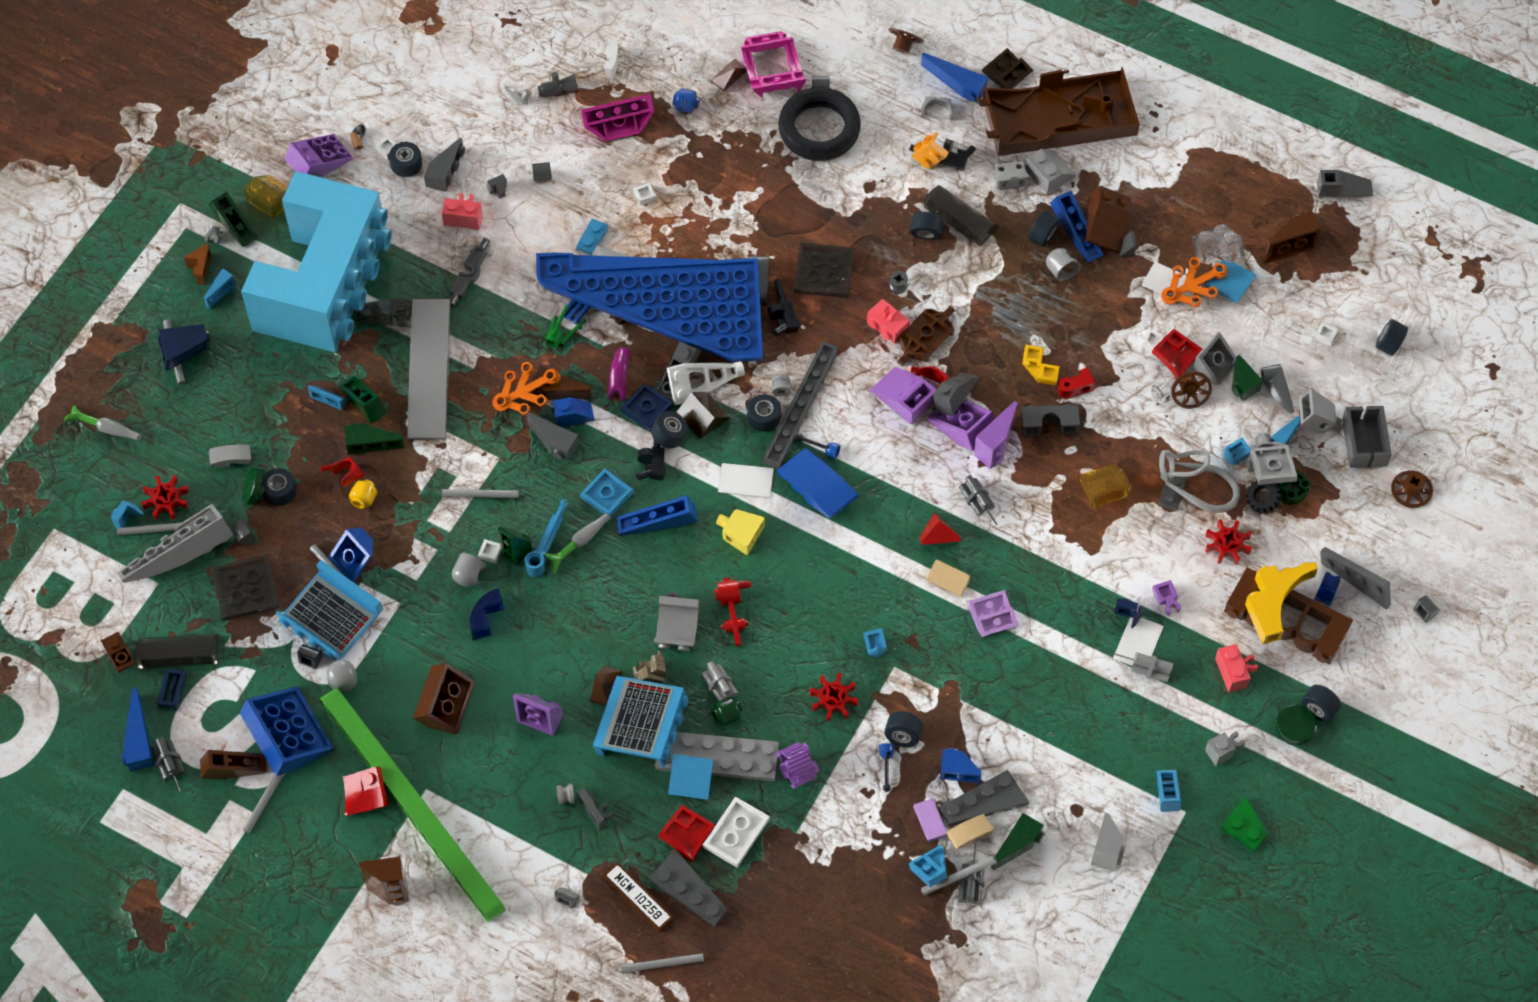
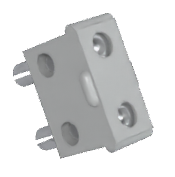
(1010, 174)

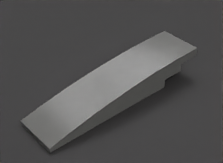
(429, 369)

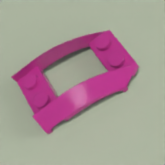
(777, 81)

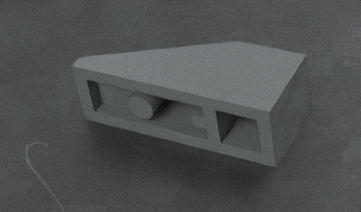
(953, 392)
(556, 439)

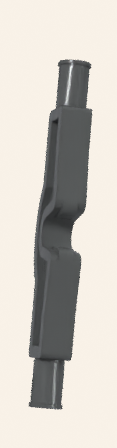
(473, 264)

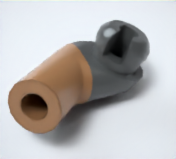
(356, 136)

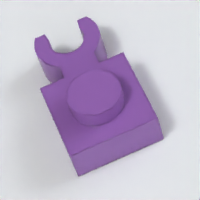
(1166, 594)

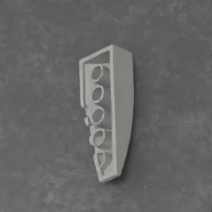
(192, 539)

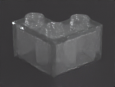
(1218, 242)

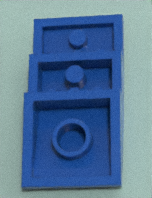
(817, 483)

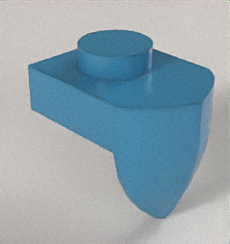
(1236, 452)
(122, 513)
(875, 643)

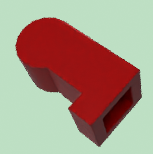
(1076, 385)

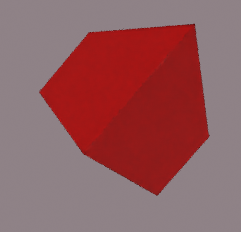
(938, 532)

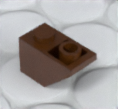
(118, 652)

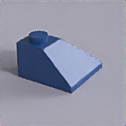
(352, 552)

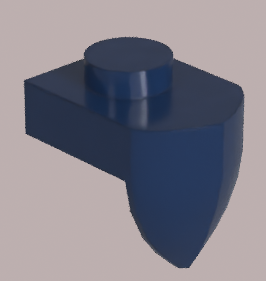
(1129, 609)

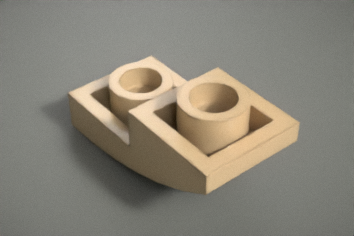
(969, 831)

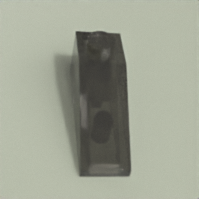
(387, 312)

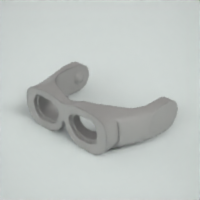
(946, 102)

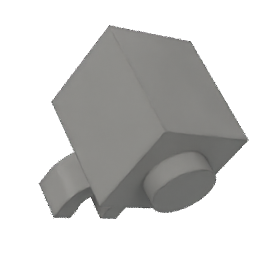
(1222, 747)

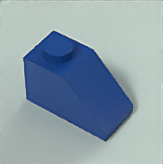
(572, 411)
(958, 767)

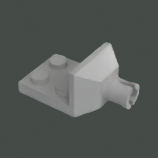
(1271, 461)

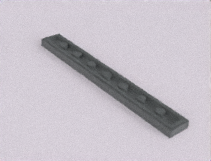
(800, 405)

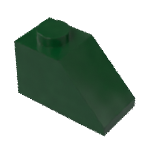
(1245, 380)

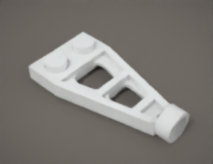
(680, 381)

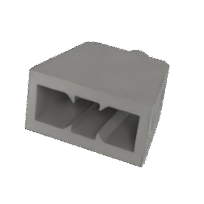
(1318, 412)

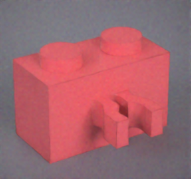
(462, 213)
(887, 321)
(1234, 668)

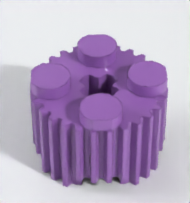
(797, 764)

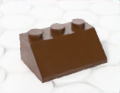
(444, 699)
(386, 879)

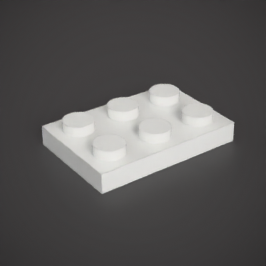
(736, 832)

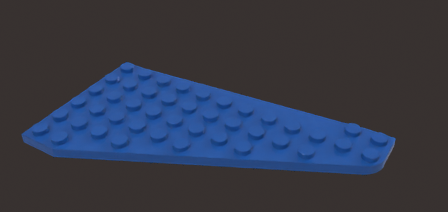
(688, 300)

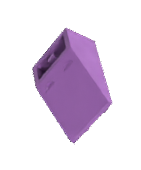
(317, 155)
(905, 393)

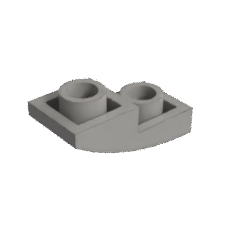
(224, 455)

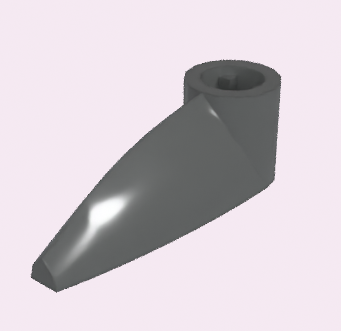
(1276, 383)

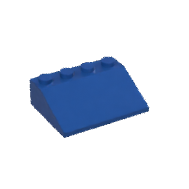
(285, 729)

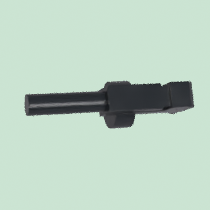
(953, 159)
(783, 310)
(655, 458)

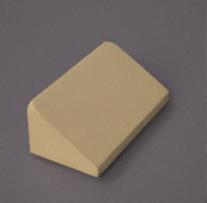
(948, 578)

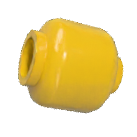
(363, 494)

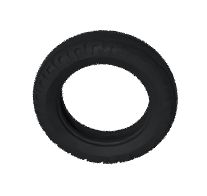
(819, 149)

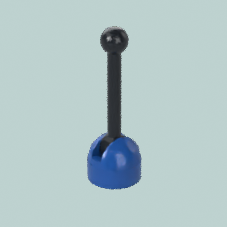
(831, 449)
(886, 751)

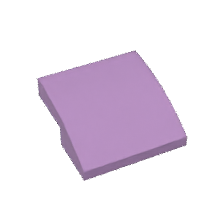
(992, 613)

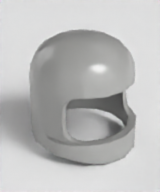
(1057, 260)
(467, 570)
(342, 676)

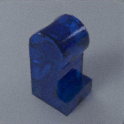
(1327, 589)

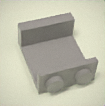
(677, 623)

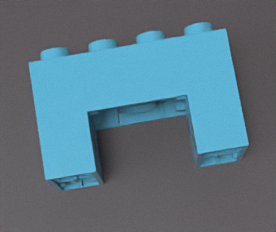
(343, 238)

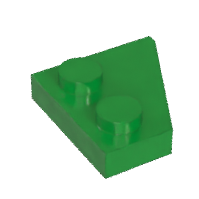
(1245, 825)

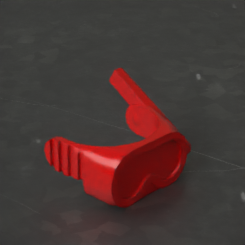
(930, 372)
(355, 471)

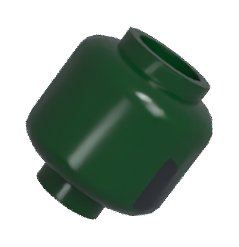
(726, 711)

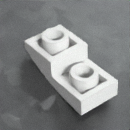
(612, 59)

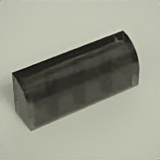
(960, 215)
(177, 650)

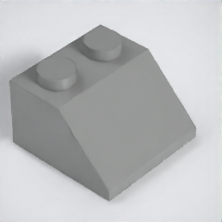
(1048, 170)
(1109, 846)

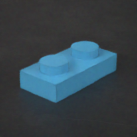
(592, 236)

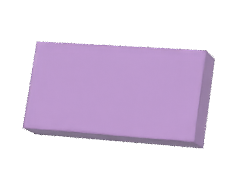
(930, 820)

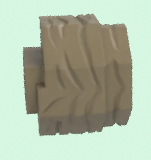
(651, 670)

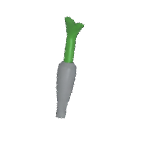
(103, 424)
(578, 540)

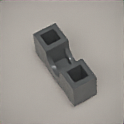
(1064, 416)

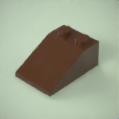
(1107, 218)
(1294, 238)

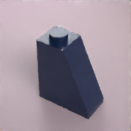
(181, 344)

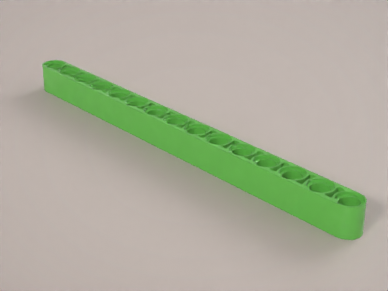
(413, 806)

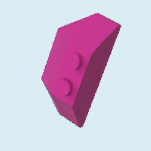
(618, 118)

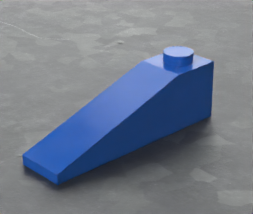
(961, 80)
(1075, 225)
(660, 516)
(136, 740)

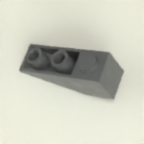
(441, 169)
(1342, 184)
(683, 354)

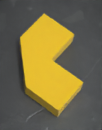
(1041, 372)

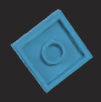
(606, 493)

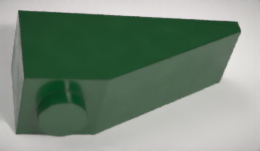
(232, 219)
(363, 399)
(366, 438)
(514, 545)
(1020, 840)

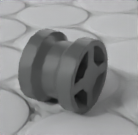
(900, 286)

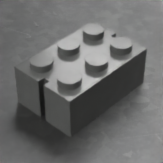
(1367, 437)

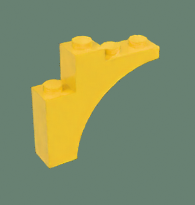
(1266, 604)

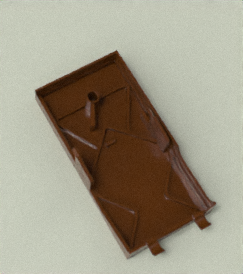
(1060, 112)

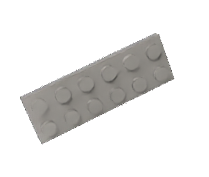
(731, 755)

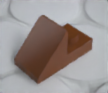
(200, 261)

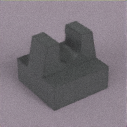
(497, 185)

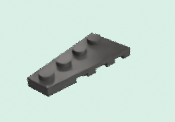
(1361, 578)
(988, 798)
(686, 887)

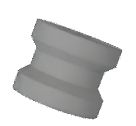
(781, 385)
(565, 794)

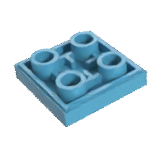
(1234, 284)
(690, 776)

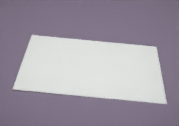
(1160, 278)
(745, 480)
(1138, 639)

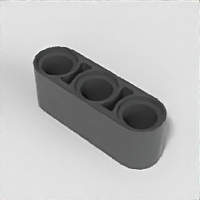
(763, 269)

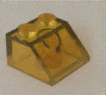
(266, 194)
(1105, 485)

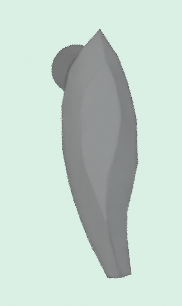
(522, 98)

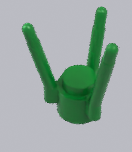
(555, 335)

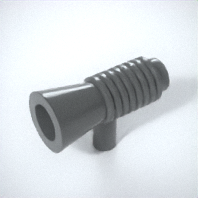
(558, 86)

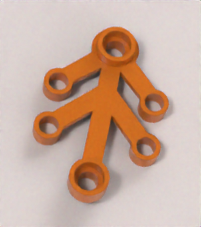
(1192, 284)
(522, 390)

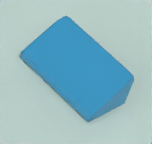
(327, 397)

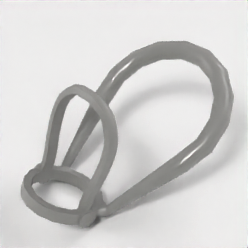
(1199, 468)

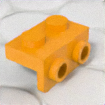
(929, 152)

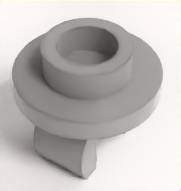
(213, 231)

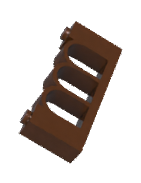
(1324, 647)

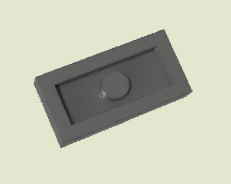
(1169, 498)
(588, 802)

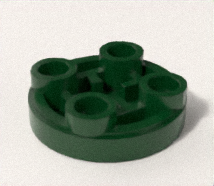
(252, 486)
(1296, 491)
(1296, 724)

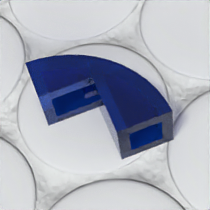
(487, 604)

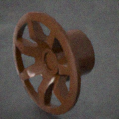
(904, 42)
(1190, 388)
(1412, 486)

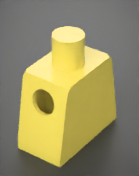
(741, 529)

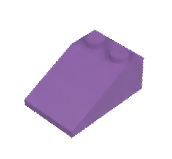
(964, 424)
(993, 440)
(537, 713)

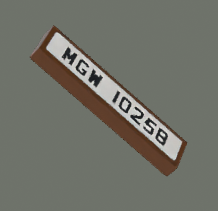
(638, 897)

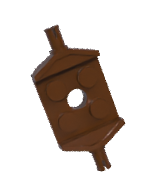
(921, 346)

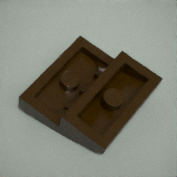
(1007, 70)

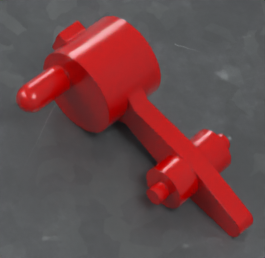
(728, 595)

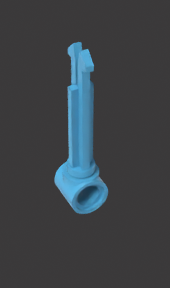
(538, 554)

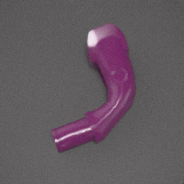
(618, 373)

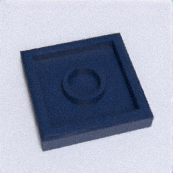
(646, 406)

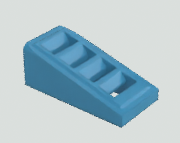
(221, 286)
(1287, 432)
(1168, 802)

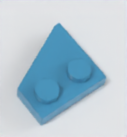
(930, 866)

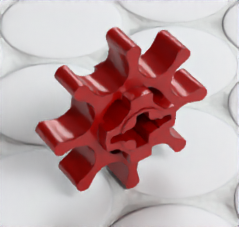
(172, 493)
(1220, 539)
(837, 691)

